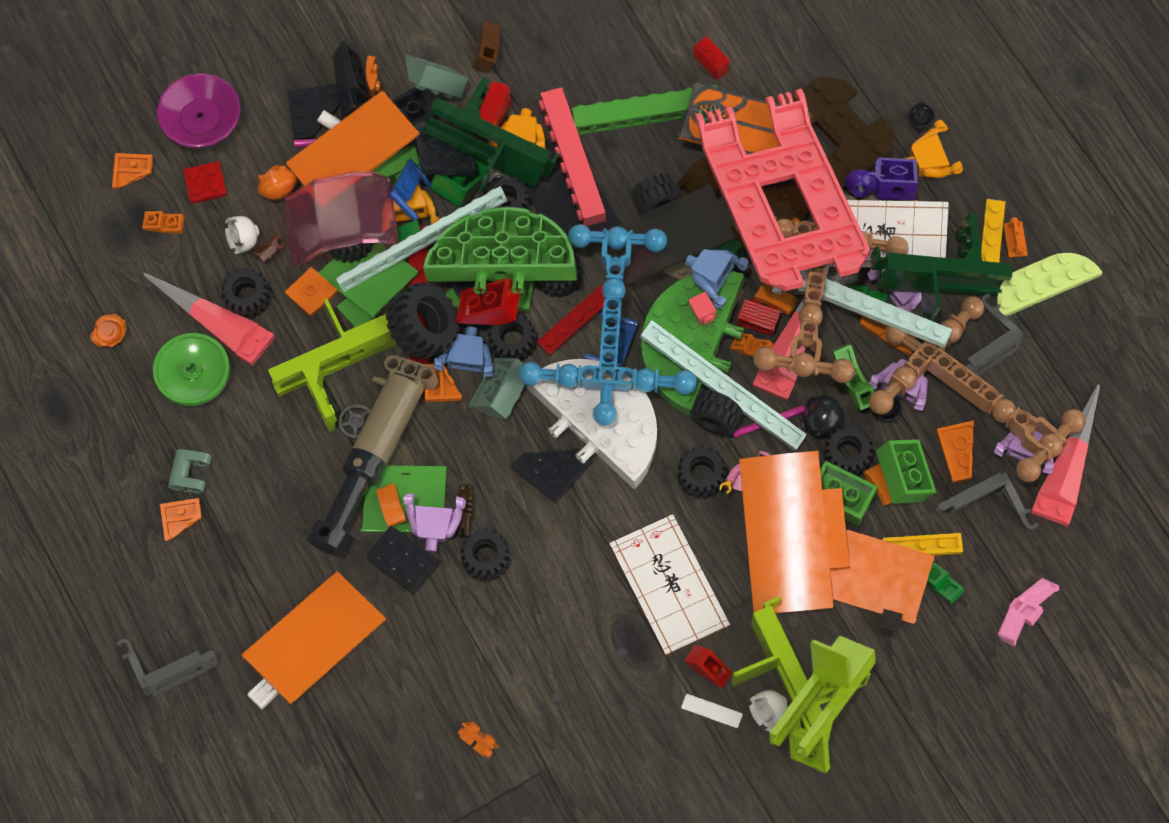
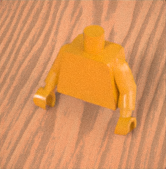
(524, 127)
(931, 156)
(420, 204)

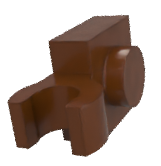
(267, 249)

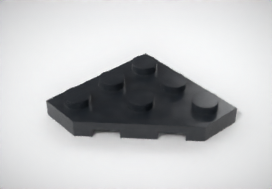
(307, 106)
(442, 158)
(551, 470)

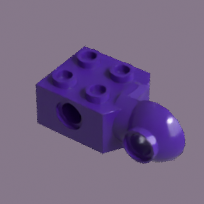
(891, 180)

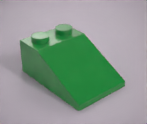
(460, 188)

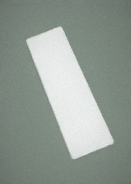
(712, 710)

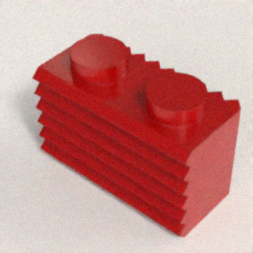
(711, 58)
(759, 317)

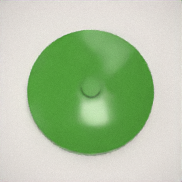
(191, 369)

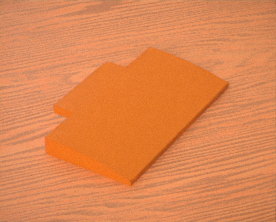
(792, 531)

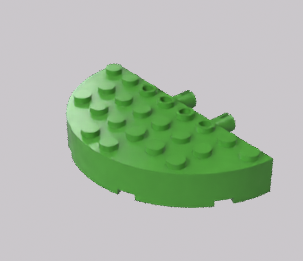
(501, 246)
(674, 315)

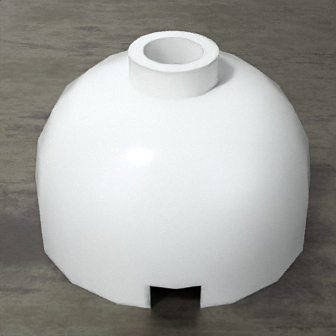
(241, 233)
(768, 708)

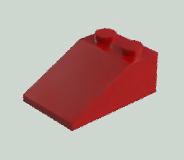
(493, 307)

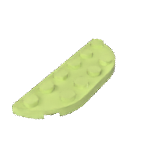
(1045, 280)

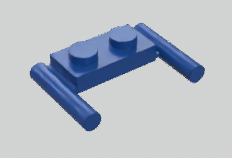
(406, 185)
(627, 332)

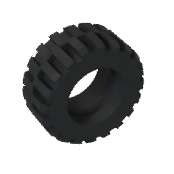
(409, 331)

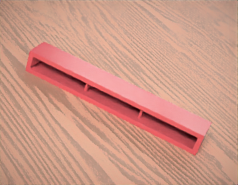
(573, 157)

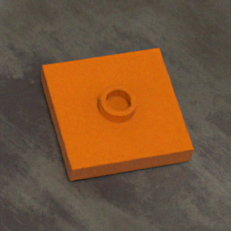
(311, 292)

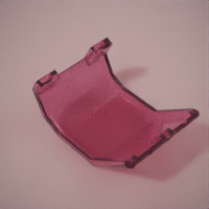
(339, 214)

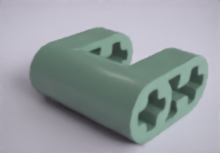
(179, 475)

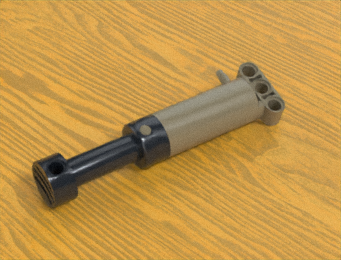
(373, 447)

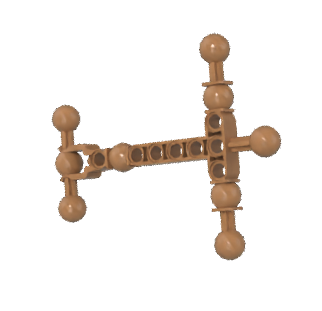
(811, 315)
(1002, 409)

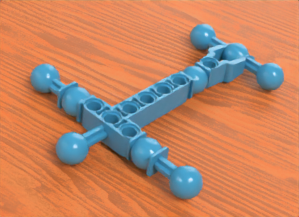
(613, 292)

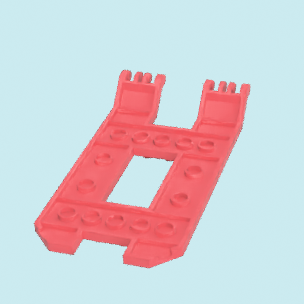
(798, 157)

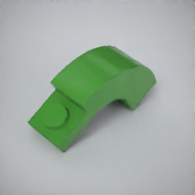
(857, 388)

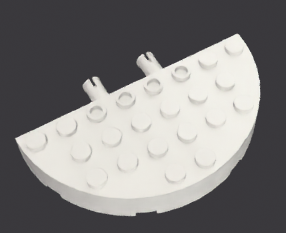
(625, 444)

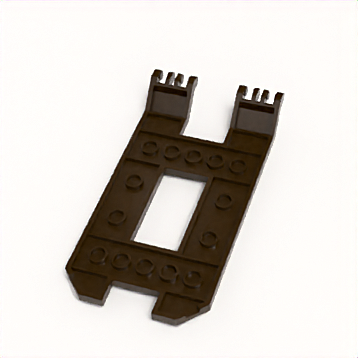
(856, 142)

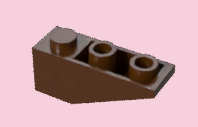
(487, 47)

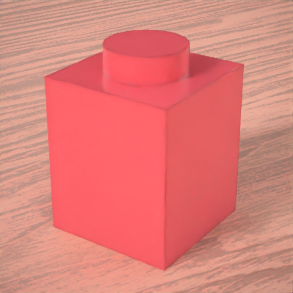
(702, 308)

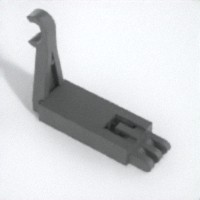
(999, 348)
(984, 489)
(171, 674)

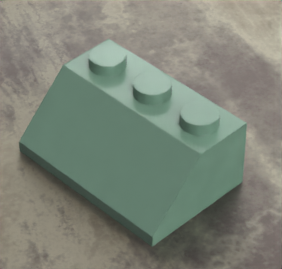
(435, 77)
(500, 392)

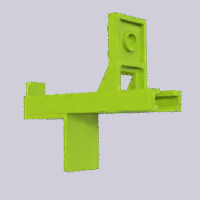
(316, 364)
(782, 658)
(840, 665)

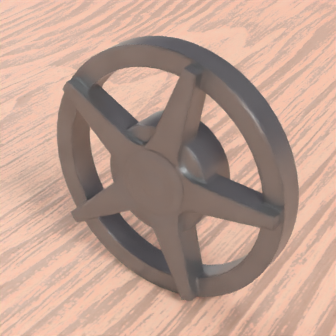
(356, 421)

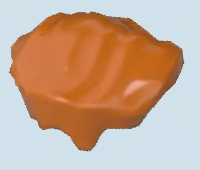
(108, 330)

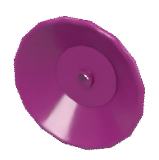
(194, 97)

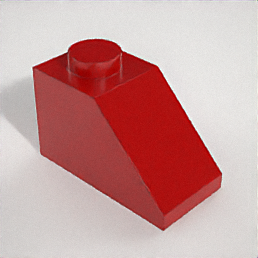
(708, 665)

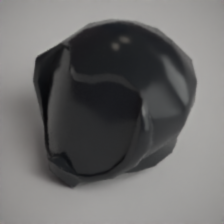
(822, 416)

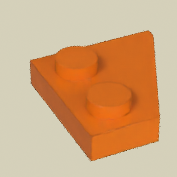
(130, 168)
(445, 390)
(179, 516)

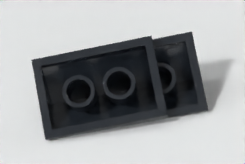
(349, 79)

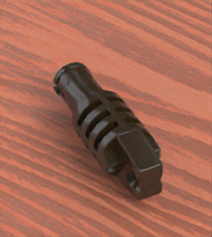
(466, 492)

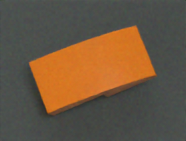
(372, 77)
(163, 223)
(784, 302)
(749, 344)
(875, 476)
(391, 505)

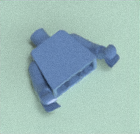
(712, 270)
(467, 354)

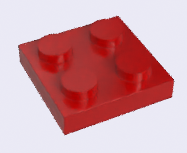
(205, 182)

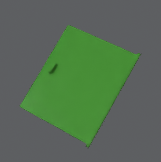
(378, 290)
(425, 482)

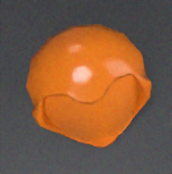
(276, 183)

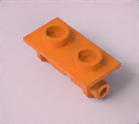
(1015, 238)
(484, 742)

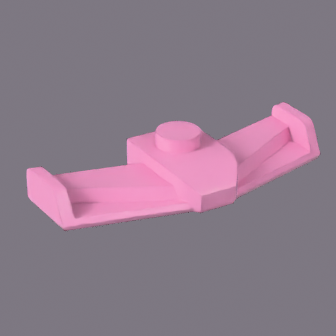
(1025, 610)

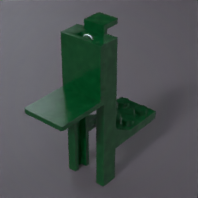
(513, 157)
(938, 274)

